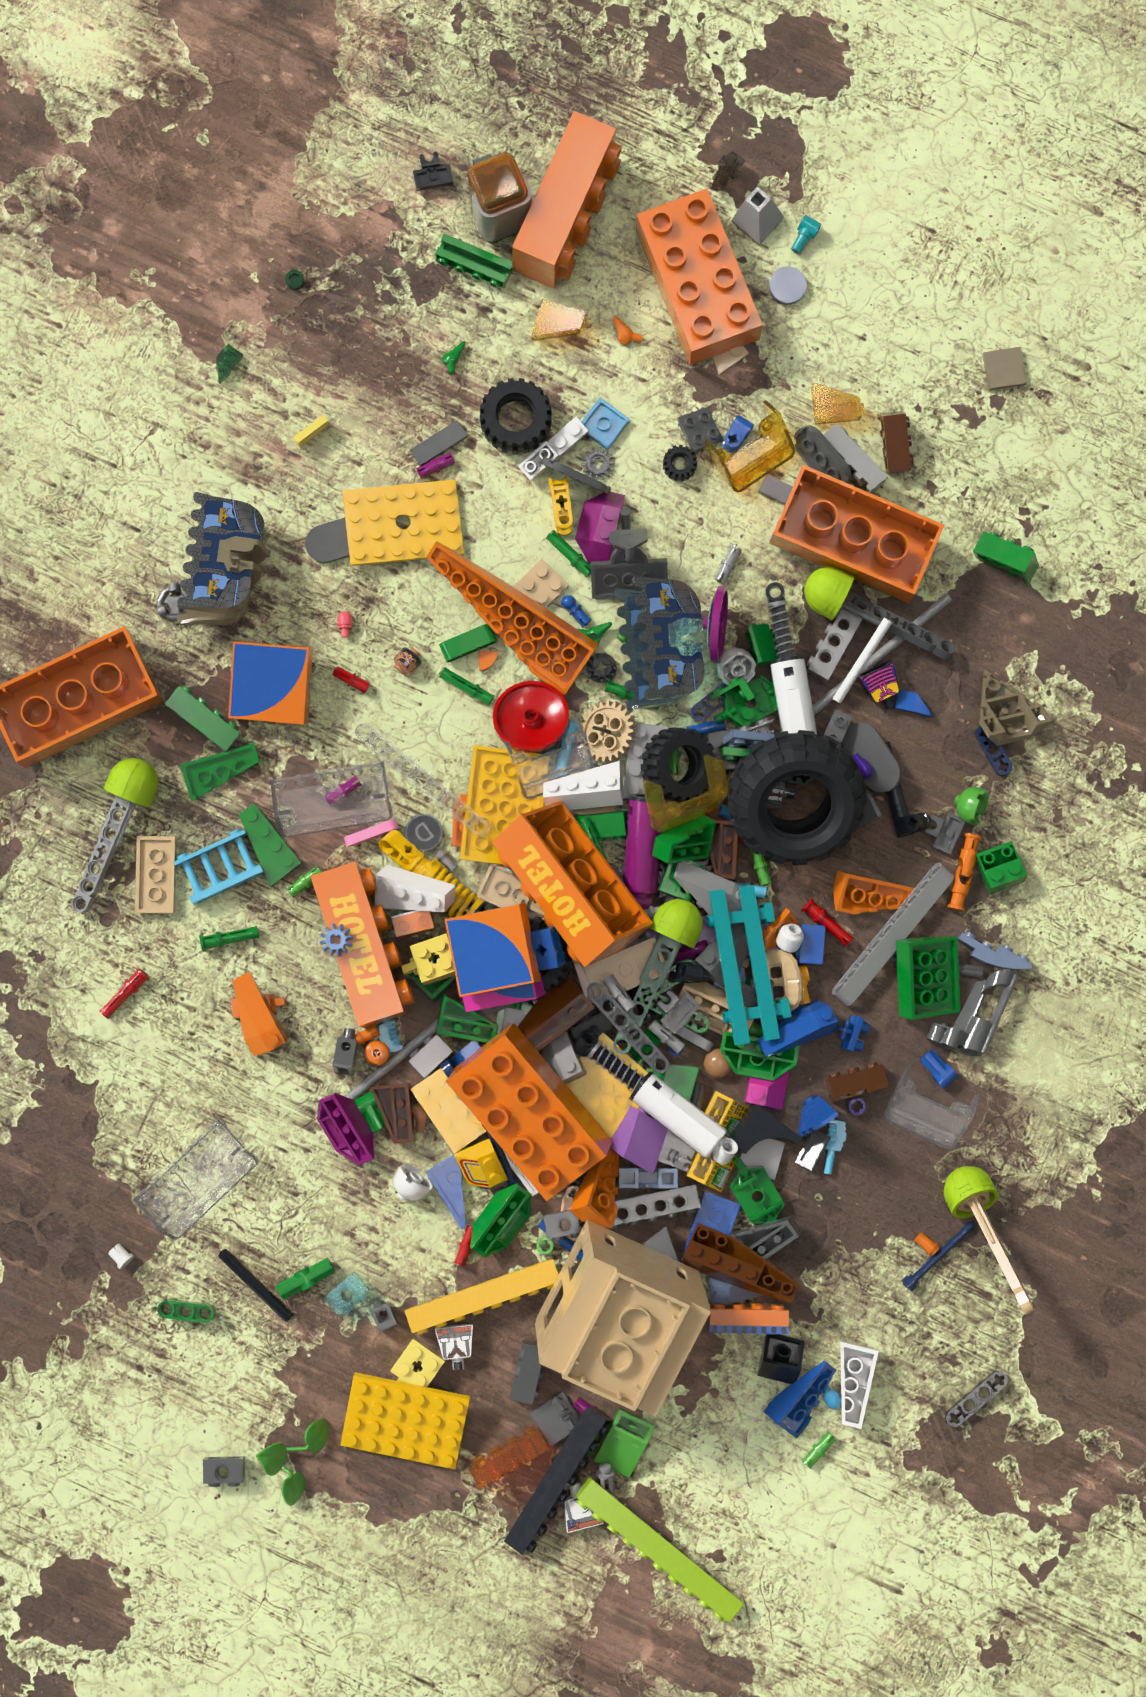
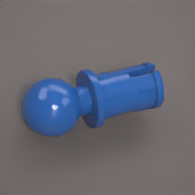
(569, 603)

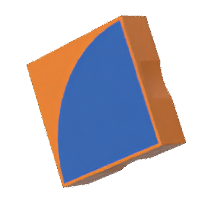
(270, 682)
(492, 950)

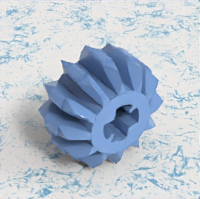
(337, 947)

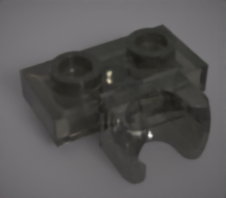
(727, 169)

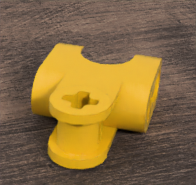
(560, 495)

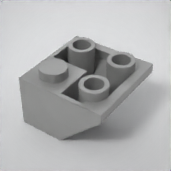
(757, 216)

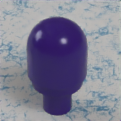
(864, 766)

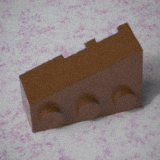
(856, 1082)

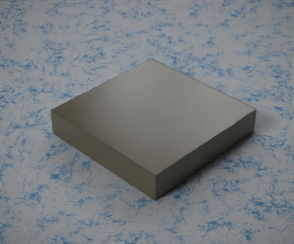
(1004, 368)

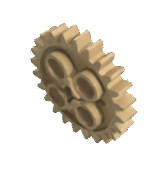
(613, 714)

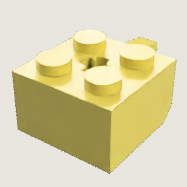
(422, 962)
(417, 1352)

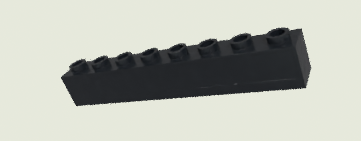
(557, 1481)

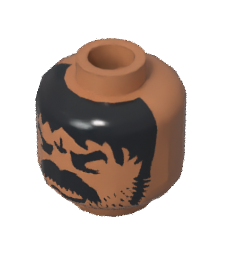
(407, 661)

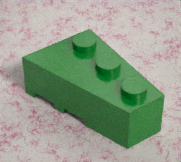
(1007, 555)
(456, 1022)

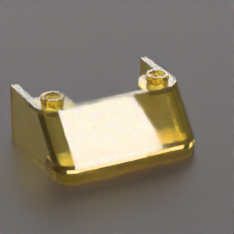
(756, 457)
(670, 814)

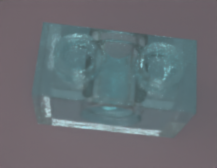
(335, 1297)

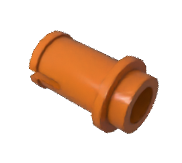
(367, 1034)
(926, 1243)

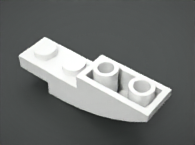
(554, 448)

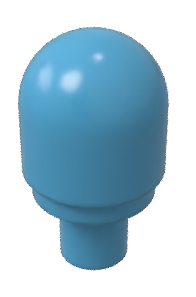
(832, 1398)

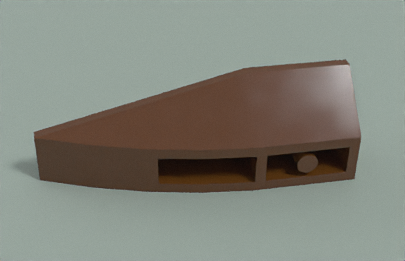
(554, 1013)
(736, 1264)

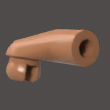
(420, 1116)

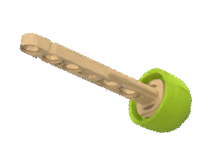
(969, 1194)

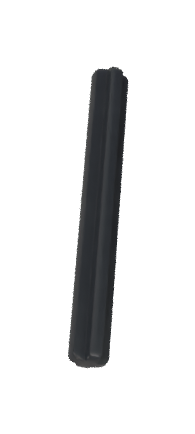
(255, 1285)

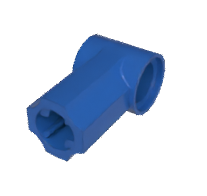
(941, 1072)

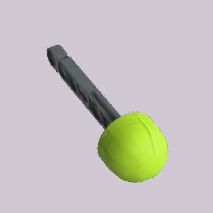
(829, 591)

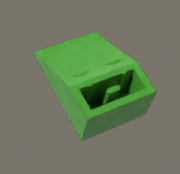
(625, 1442)

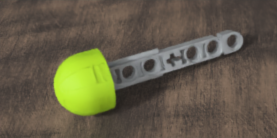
(132, 783)

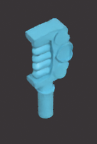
(390, 1036)
(837, 1135)

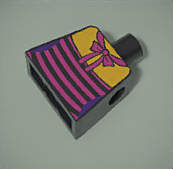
(880, 684)

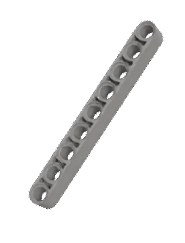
(896, 928)

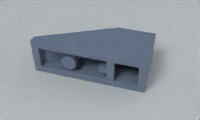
(725, 1293)

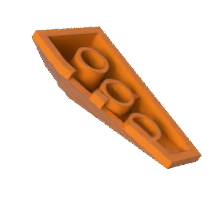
(866, 894)
(258, 1021)
(597, 1192)

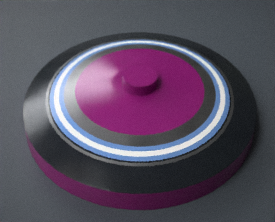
(717, 624)

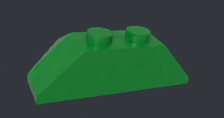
(751, 1061)
(500, 1220)

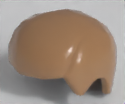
(716, 1064)

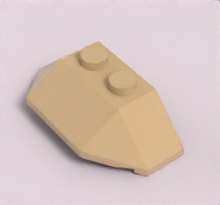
(713, 1004)

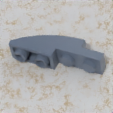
(1000, 957)

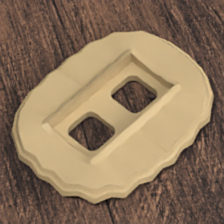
(790, 977)

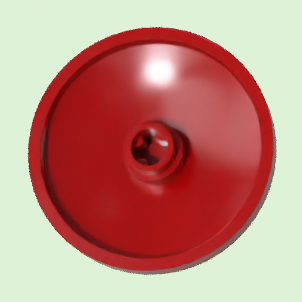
(531, 716)

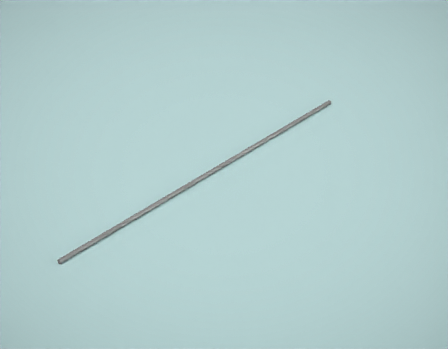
(817, 707)

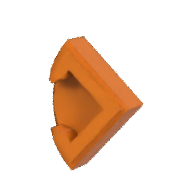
(487, 659)

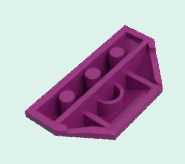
(597, 520)
(346, 1128)

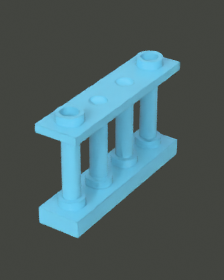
(218, 886)

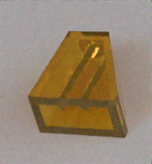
(557, 321)
(834, 405)

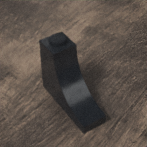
(758, 1126)

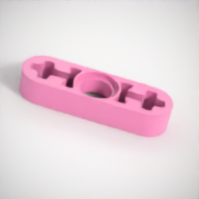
(371, 833)

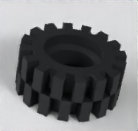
(682, 452)

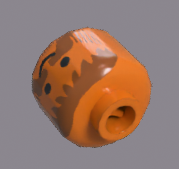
(383, 1050)

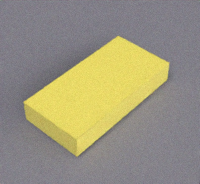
(311, 431)

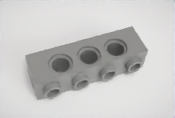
(824, 670)

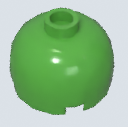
(971, 804)

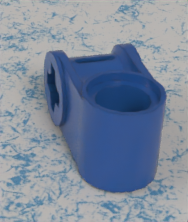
(738, 432)

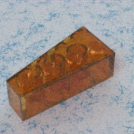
(508, 1457)

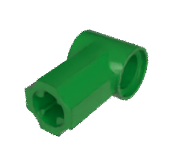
(368, 1107)

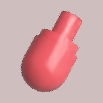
(345, 623)

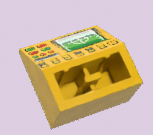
(725, 1111)
(709, 1171)

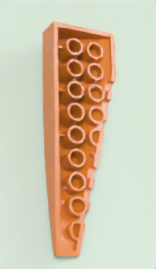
(537, 636)

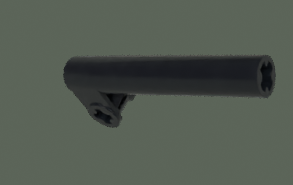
(903, 822)

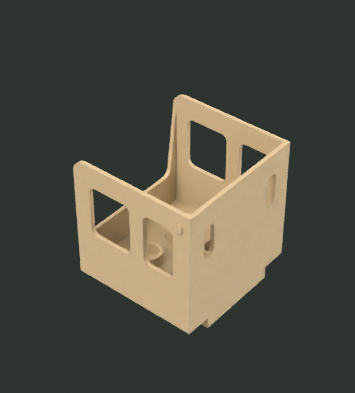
(622, 1319)

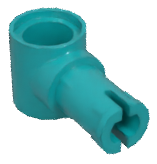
(807, 229)

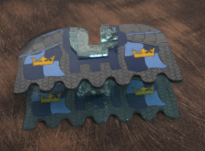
(654, 627)

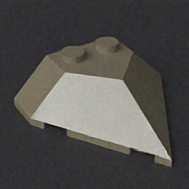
(1007, 713)

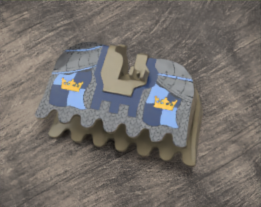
(224, 561)

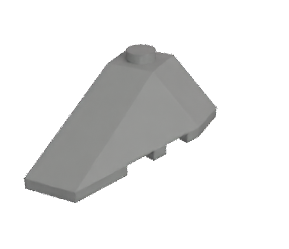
(700, 882)
(563, 1058)

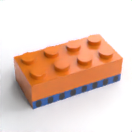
(748, 1320)

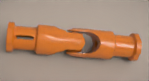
(966, 862)

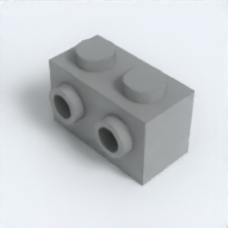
(430, 1056)

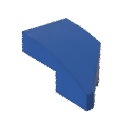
(912, 702)

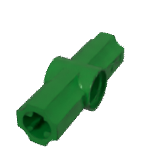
(305, 1278)

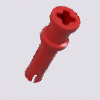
(819, 915)
(130, 986)

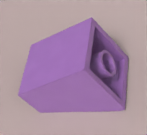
(639, 1138)

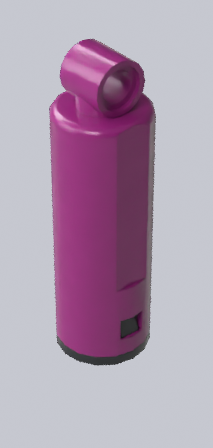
(640, 868)

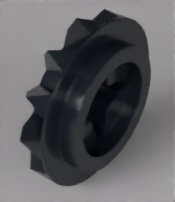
(596, 675)

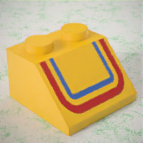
(481, 1165)

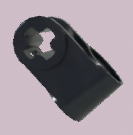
(688, 972)

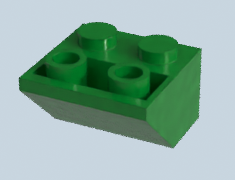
(1001, 867)

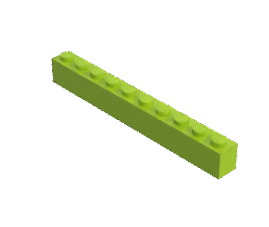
(658, 1549)

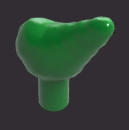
(452, 357)
(596, 632)

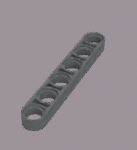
(630, 1025)

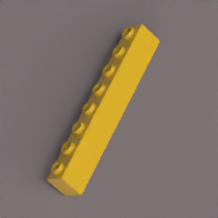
(482, 1295)

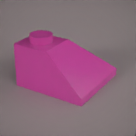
(767, 1092)

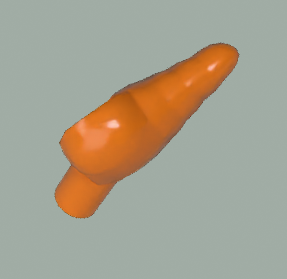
(624, 332)

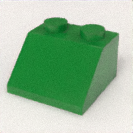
(761, 644)

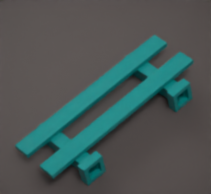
(751, 917)

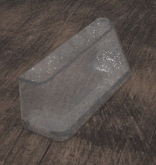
(302, 805)
(196, 1180)

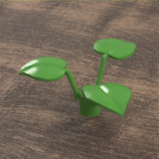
(275, 1456)

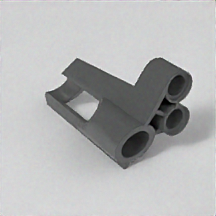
(972, 1034)

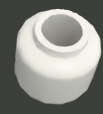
(790, 938)

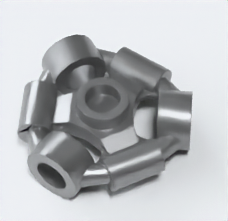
(164, 597)

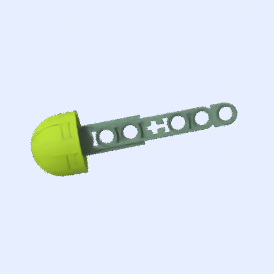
(678, 924)

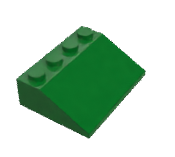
(928, 976)

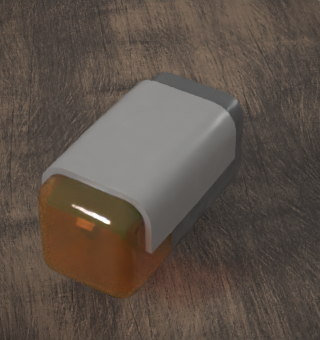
(498, 196)

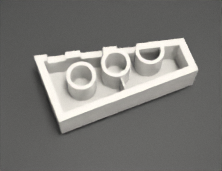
(588, 788)
(412, 891)

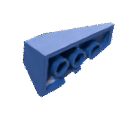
(794, 1405)

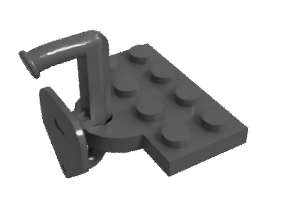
(621, 568)

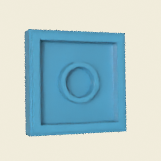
(604, 423)

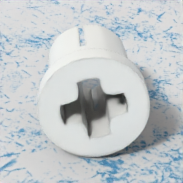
(120, 1256)

